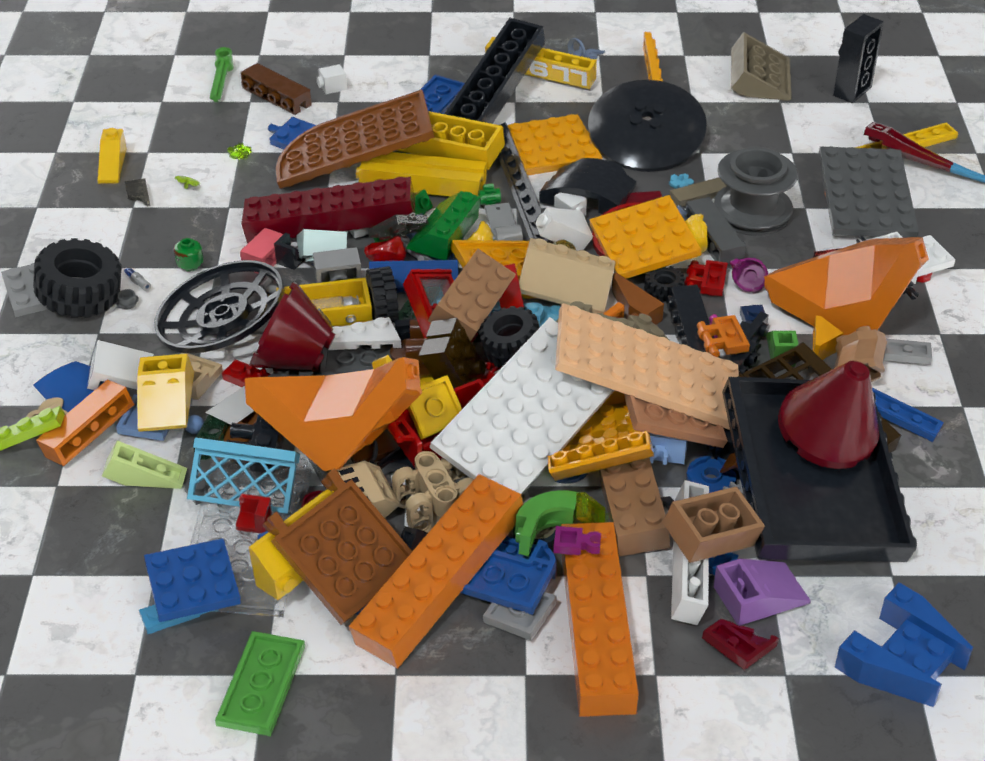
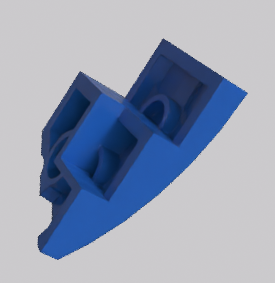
(67, 383)

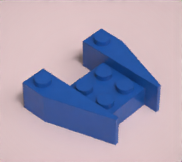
(912, 655)

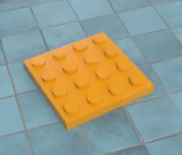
(552, 143)
(645, 237)
(502, 251)

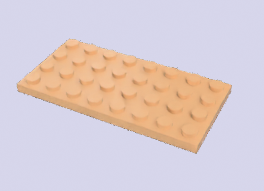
(642, 365)

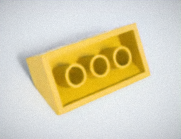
(270, 568)

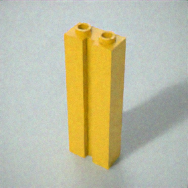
(434, 174)

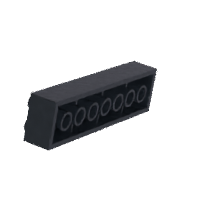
(498, 72)

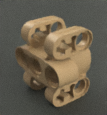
(430, 489)

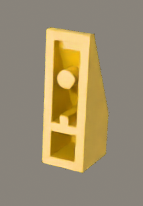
(111, 155)

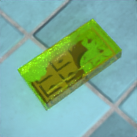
(588, 509)

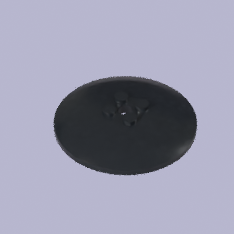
(647, 145)

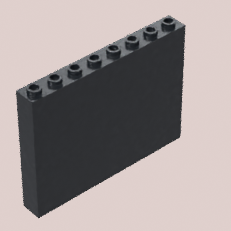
(811, 507)

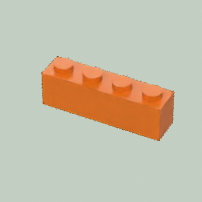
(85, 422)

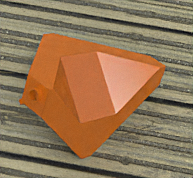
(849, 284)
(335, 413)

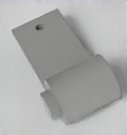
(502, 223)

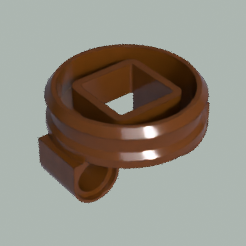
(411, 347)

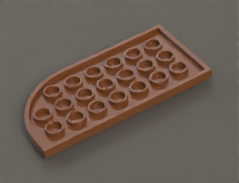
(355, 138)

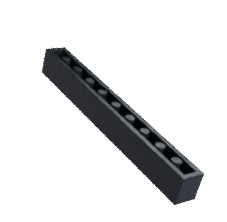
(686, 313)

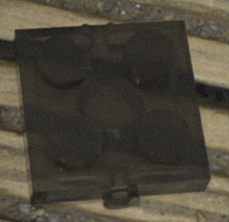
(398, 226)

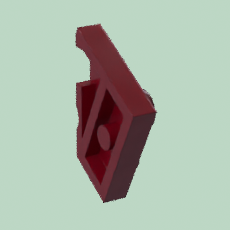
(738, 642)

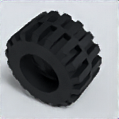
(506, 333)

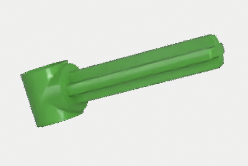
(223, 64)

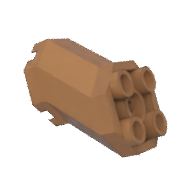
(863, 346)

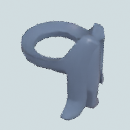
(590, 53)

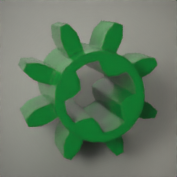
(489, 195)

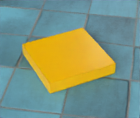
(434, 407)

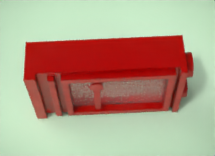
(425, 291)

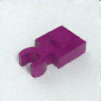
(571, 541)

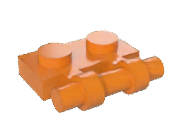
(729, 335)

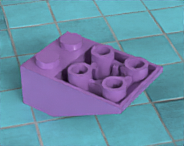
(757, 589)

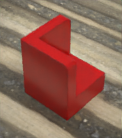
(253, 513)

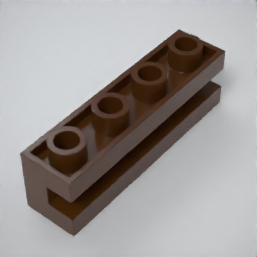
(275, 88)

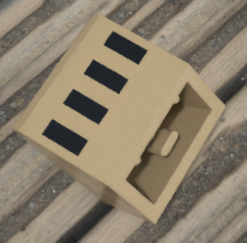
(373, 484)

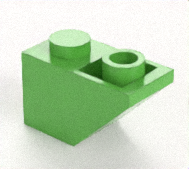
(781, 342)

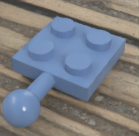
(129, 426)

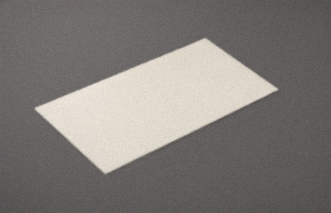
(232, 408)

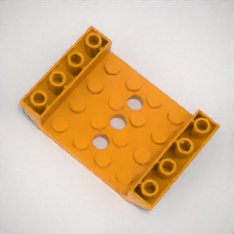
(602, 442)

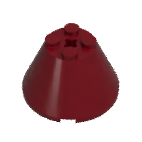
(294, 335)

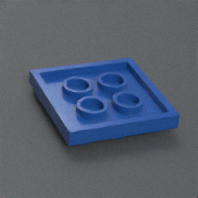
(192, 580)

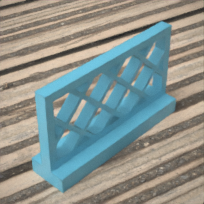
(246, 453)

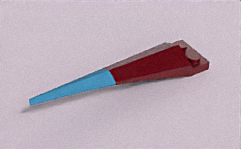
(913, 151)

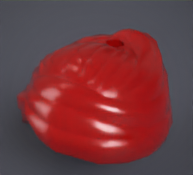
(386, 251)

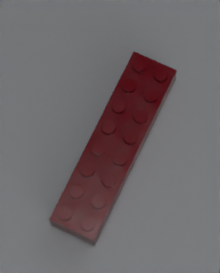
(329, 208)

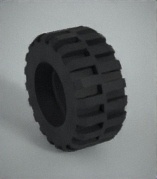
(82, 296)

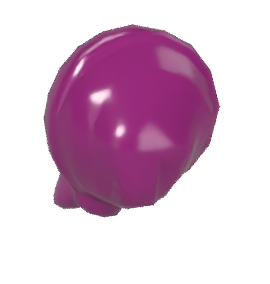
(748, 274)

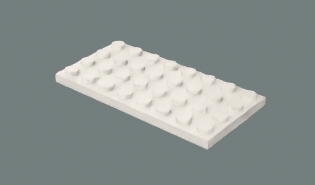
(520, 416)

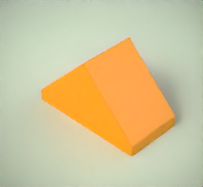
(824, 337)

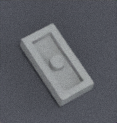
(908, 351)

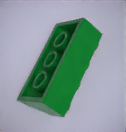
(447, 222)

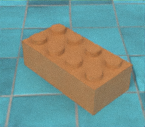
(474, 292)
(634, 507)

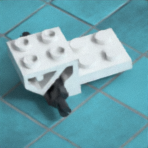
(938, 260)

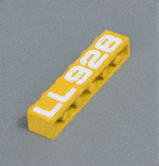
(561, 67)

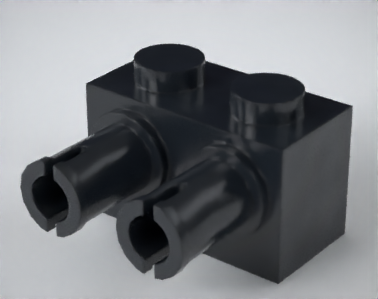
(260, 434)

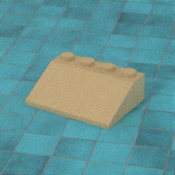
(566, 275)

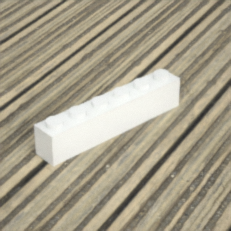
(689, 579)

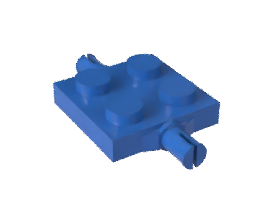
(288, 132)

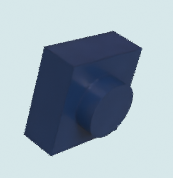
(749, 313)

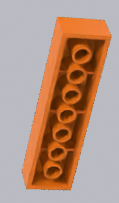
(436, 571)
(600, 628)

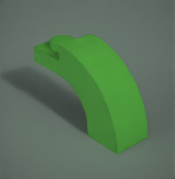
(541, 513)

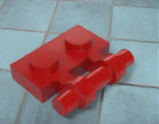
(713, 276)

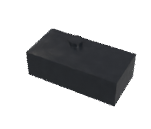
(858, 58)

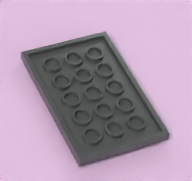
(867, 192)

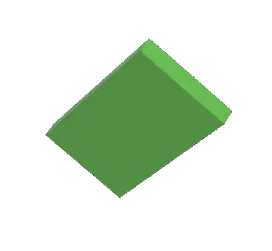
(260, 683)

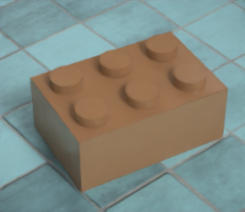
(713, 524)

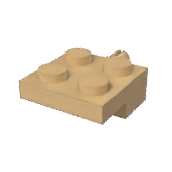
(204, 374)

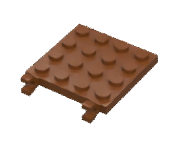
(341, 548)

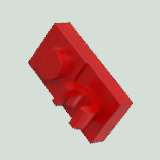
(238, 371)

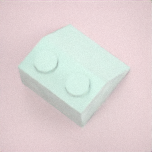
(318, 241)

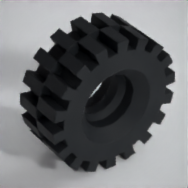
(382, 293)

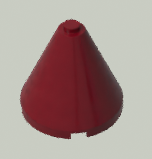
(832, 417)

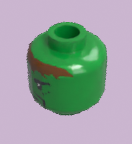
(188, 254)

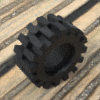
(659, 282)

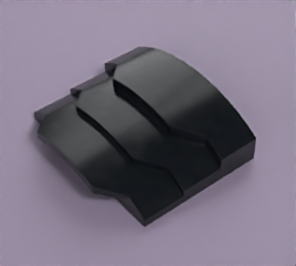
(591, 179)

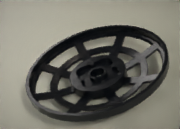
(221, 312)

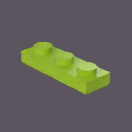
(31, 427)

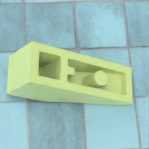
(139, 468)

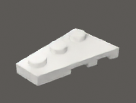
(365, 333)

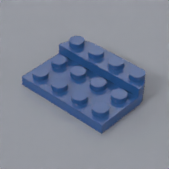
(514, 578)

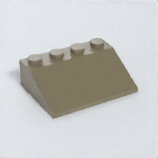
(759, 70)

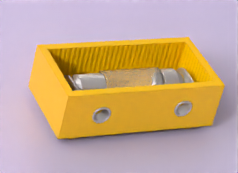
(340, 300)

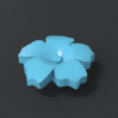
(680, 181)

